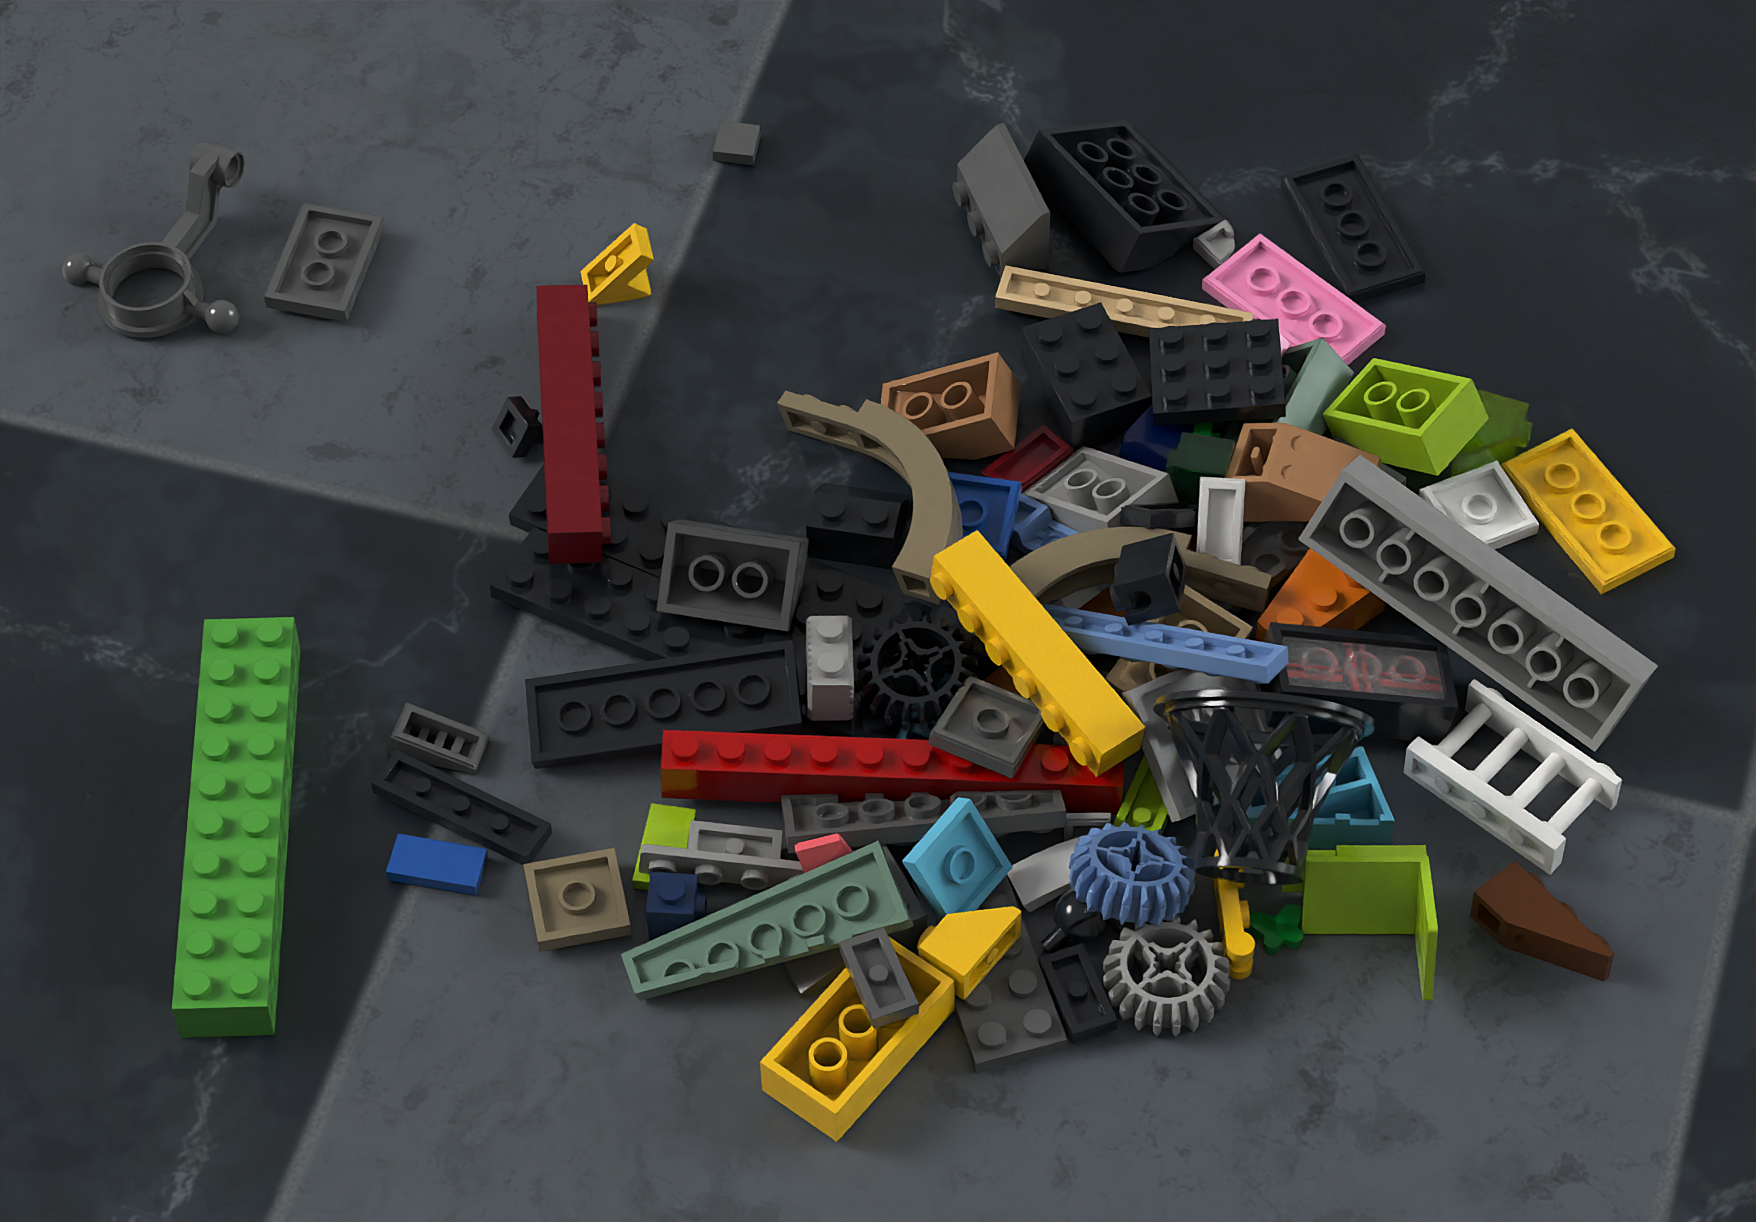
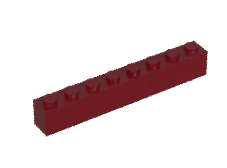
(570, 425)

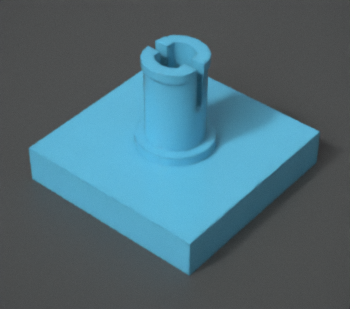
(957, 861)

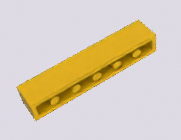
(1036, 654)

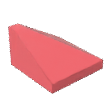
(821, 851)

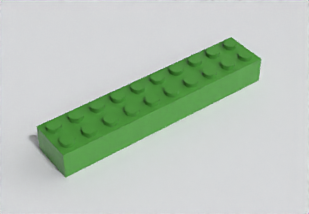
(237, 829)

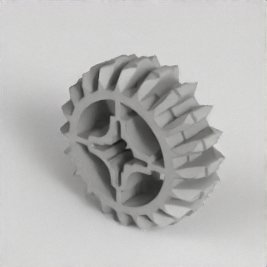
(1167, 992)

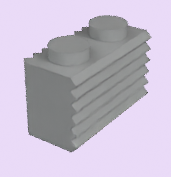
(829, 668)

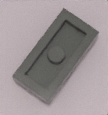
(878, 977)

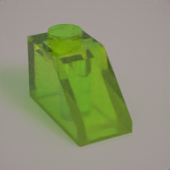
(1499, 435)

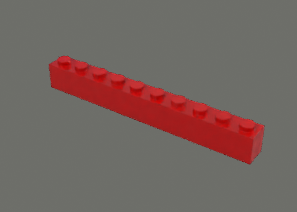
(773, 765)

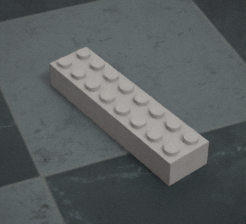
(1477, 602)

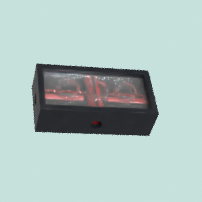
(1388, 676)

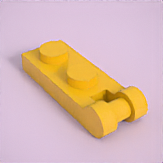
(1232, 920)

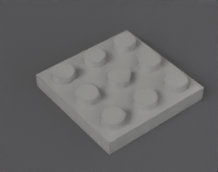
(1158, 741)

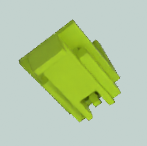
(1372, 893)

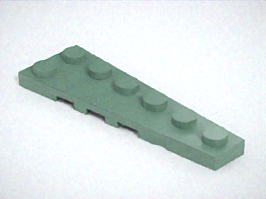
(774, 925)

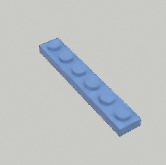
(1171, 645)

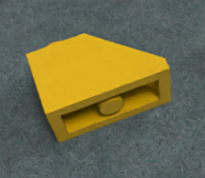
(970, 944)

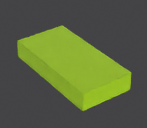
(664, 827)

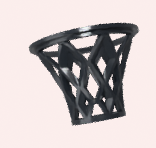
(1231, 828)

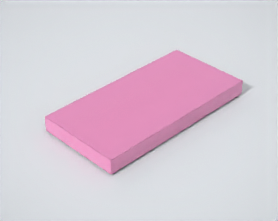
(1279, 287)

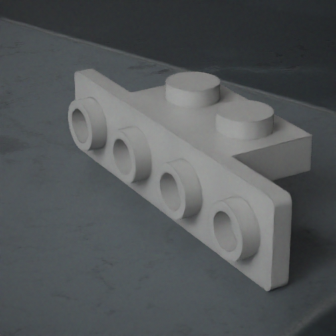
(725, 855)

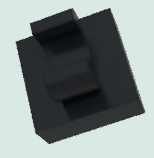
(518, 427)

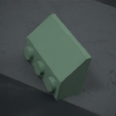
(1312, 381)

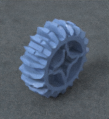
(1132, 874)

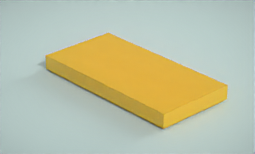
(1588, 511)

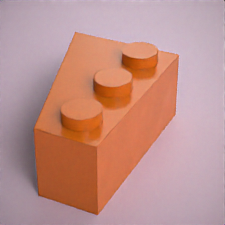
(1320, 597)

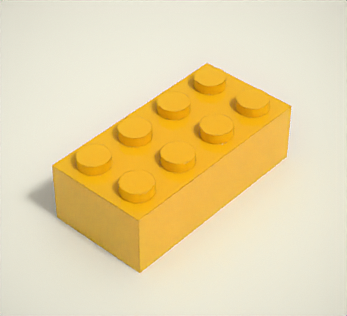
(835, 1059)

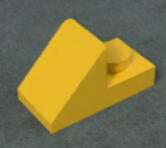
(620, 269)

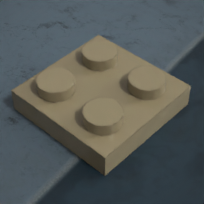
(577, 899)

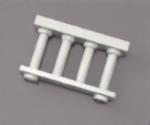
(1490, 809)

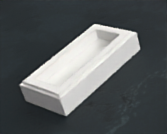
(1221, 518)

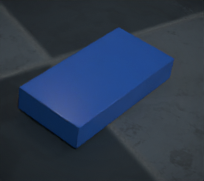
(437, 864)

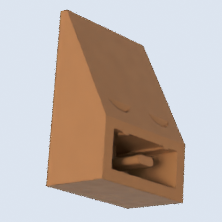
(1287, 470)

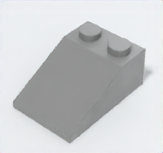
(1093, 486)

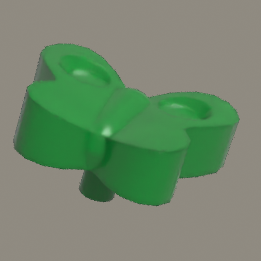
(1278, 929)

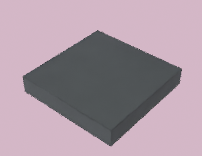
(988, 727)

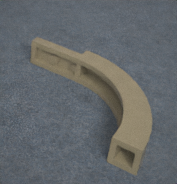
(909, 452)
(1090, 559)

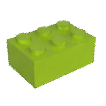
(1407, 415)

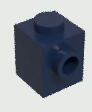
(673, 902)

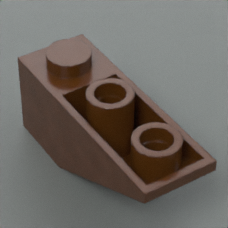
(1531, 921)

